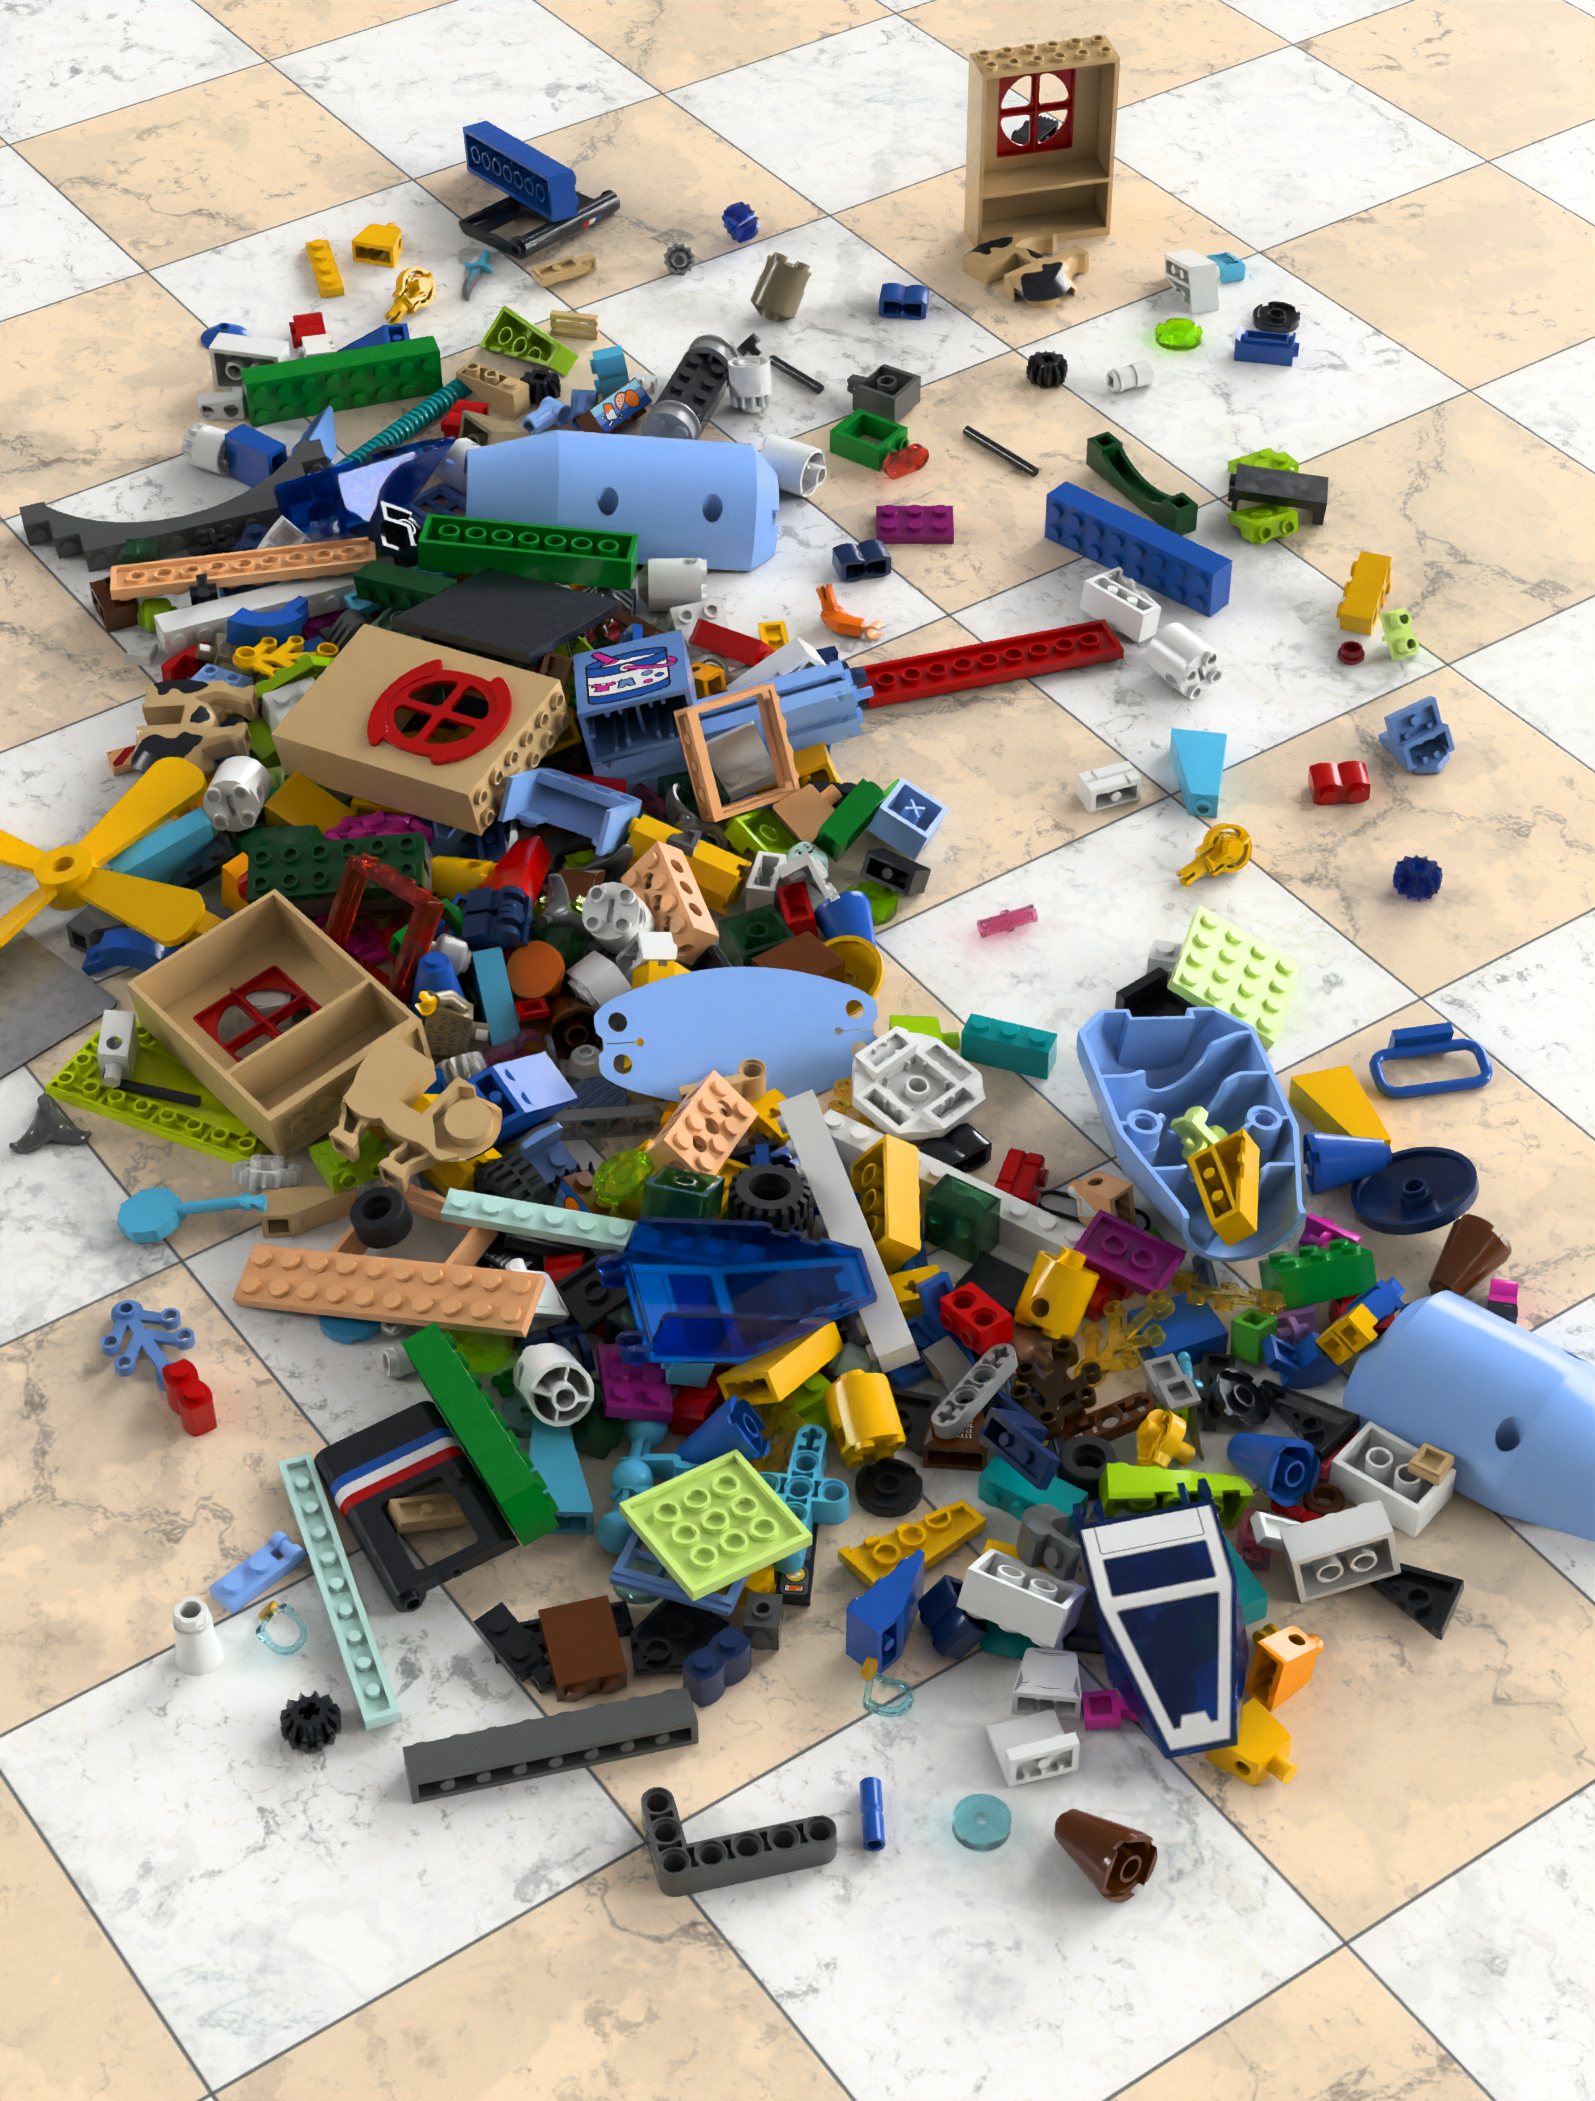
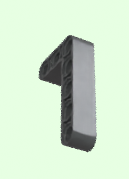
(730, 1850)

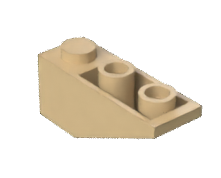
(501, 392)
(302, 1209)

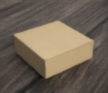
(1431, 1464)

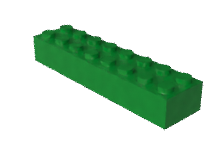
(341, 380)
(528, 551)
(482, 1433)

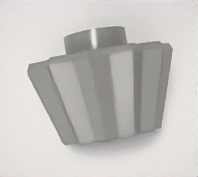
(679, 259)

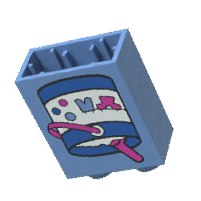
(631, 693)

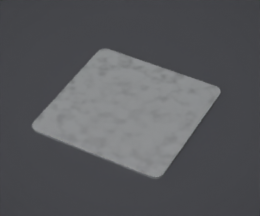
(41, 1001)

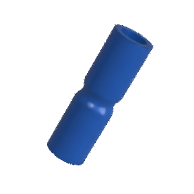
(872, 1817)

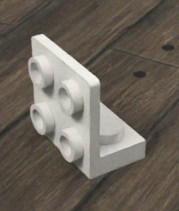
(686, 616)
(741, 760)
(802, 868)
(1033, 1747)

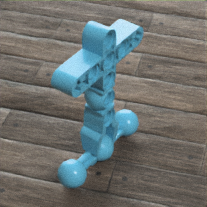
(801, 1489)

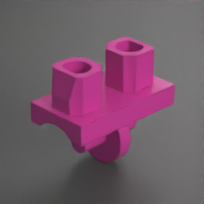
(1322, 1230)

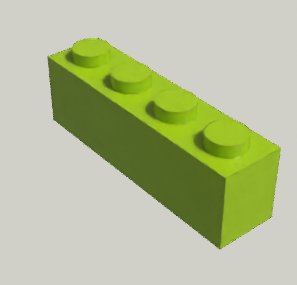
(521, 339)
(1154, 1488)

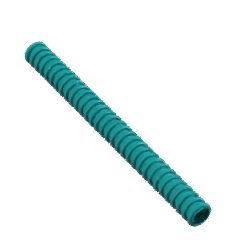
(414, 420)

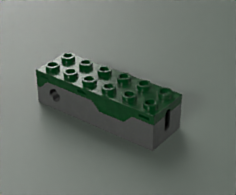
(312, 871)

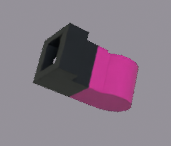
(1503, 1299)

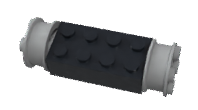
(692, 390)

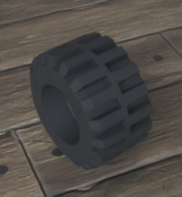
(513, 1179)
(770, 1196)

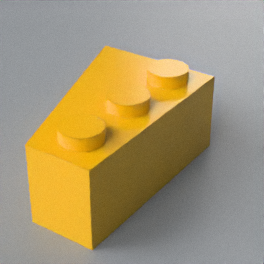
(1365, 593)
(811, 764)
(1229, 1185)

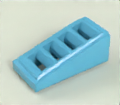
(1230, 267)

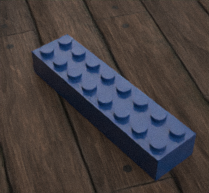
(520, 171)
(1139, 547)

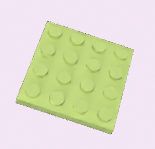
(1234, 973)
(715, 1524)

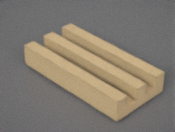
(574, 328)

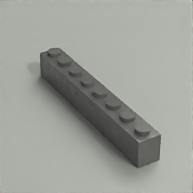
(550, 1745)

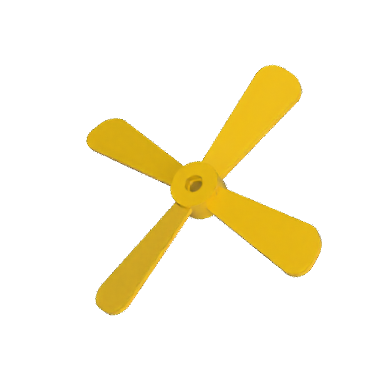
(73, 876)

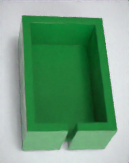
(1319, 1273)

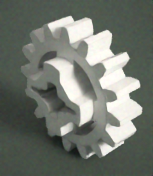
(266, 1172)

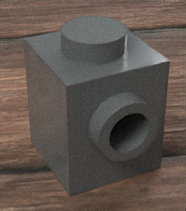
(763, 1620)

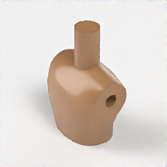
(1032, 1345)

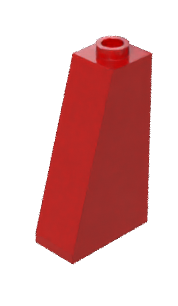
(521, 866)

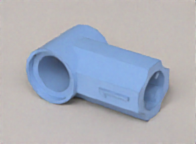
(549, 413)

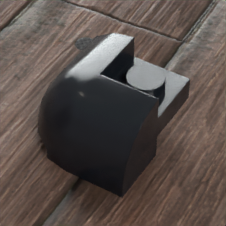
(395, 534)

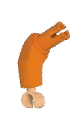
(840, 621)

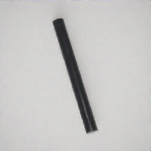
(1001, 451)

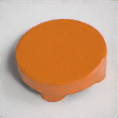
(536, 971)

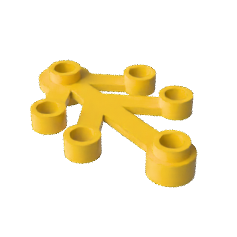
(251, 658)

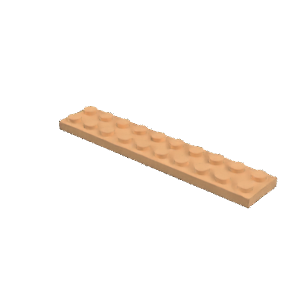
(241, 568)
(390, 1290)

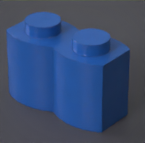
(903, 301)

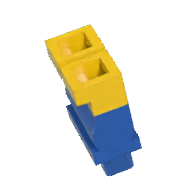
(1355, 1327)

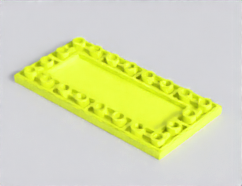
(205, 1129)

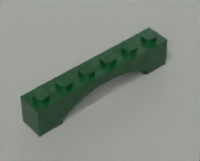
(1110, 461)

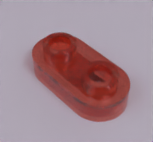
(905, 461)

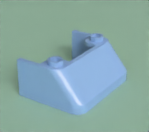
(570, 804)

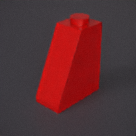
(730, 645)

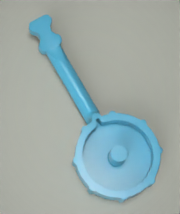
(158, 1212)

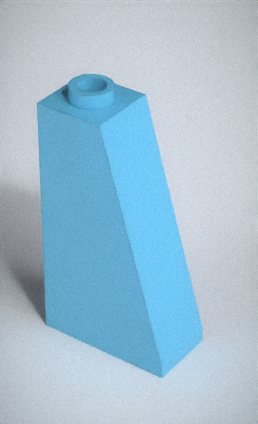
(1199, 768)
(166, 850)
(494, 994)
(558, 1464)

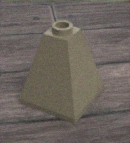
(488, 430)

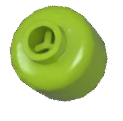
(150, 608)

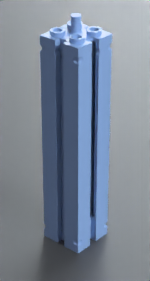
(813, 701)

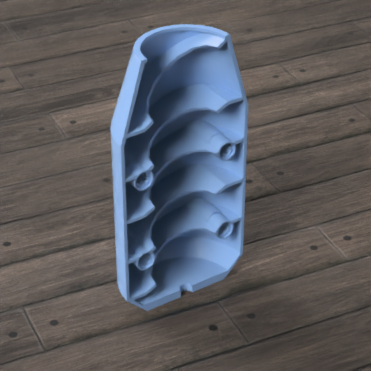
(672, 492)

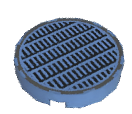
(598, 1093)

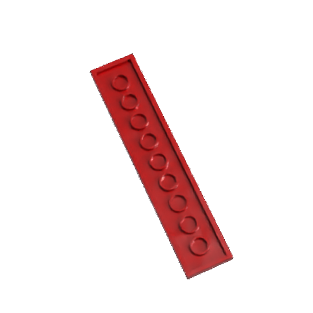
(991, 662)

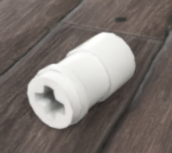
(1131, 376)

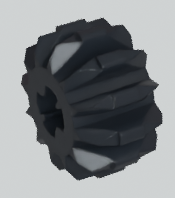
(1047, 369)
(542, 385)
(310, 1722)

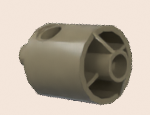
(780, 288)

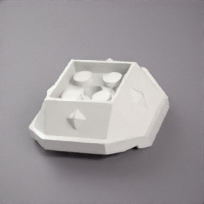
(914, 1086)

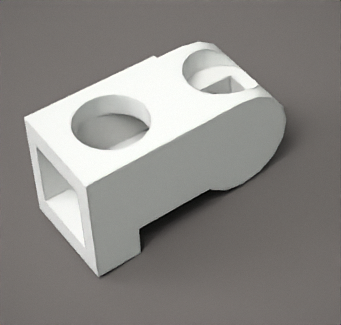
(222, 405)

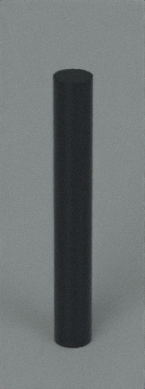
(796, 374)
(159, 1093)

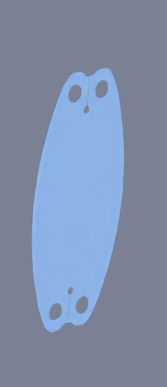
(734, 1015)

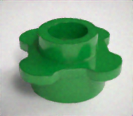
(504, 1383)

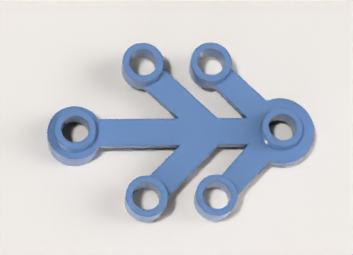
(131, 1316)

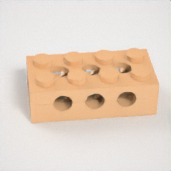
(672, 895)
(727, 1119)

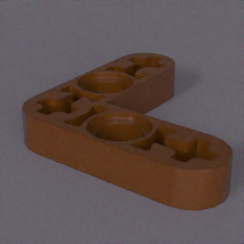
(1084, 1422)

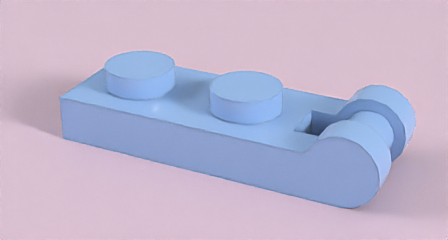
(257, 1573)

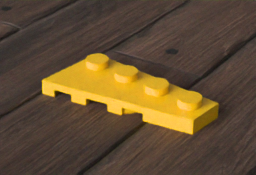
(935, 1535)

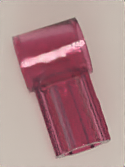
(512, 1048)

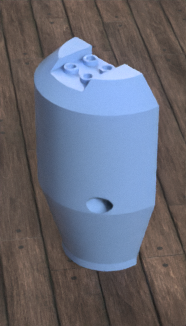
(1155, 1071)
(1495, 1400)

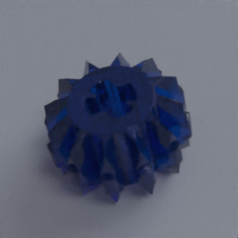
(740, 222)
(1417, 877)

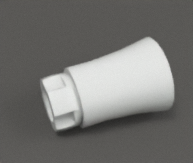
(195, 1638)

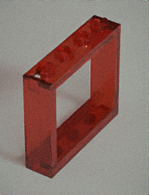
(419, 931)

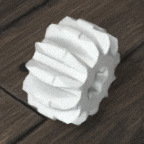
(463, 1065)

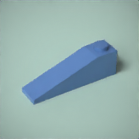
(322, 428)

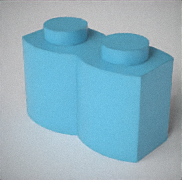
(610, 369)

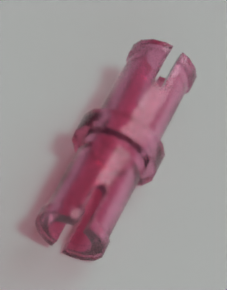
(1007, 920)

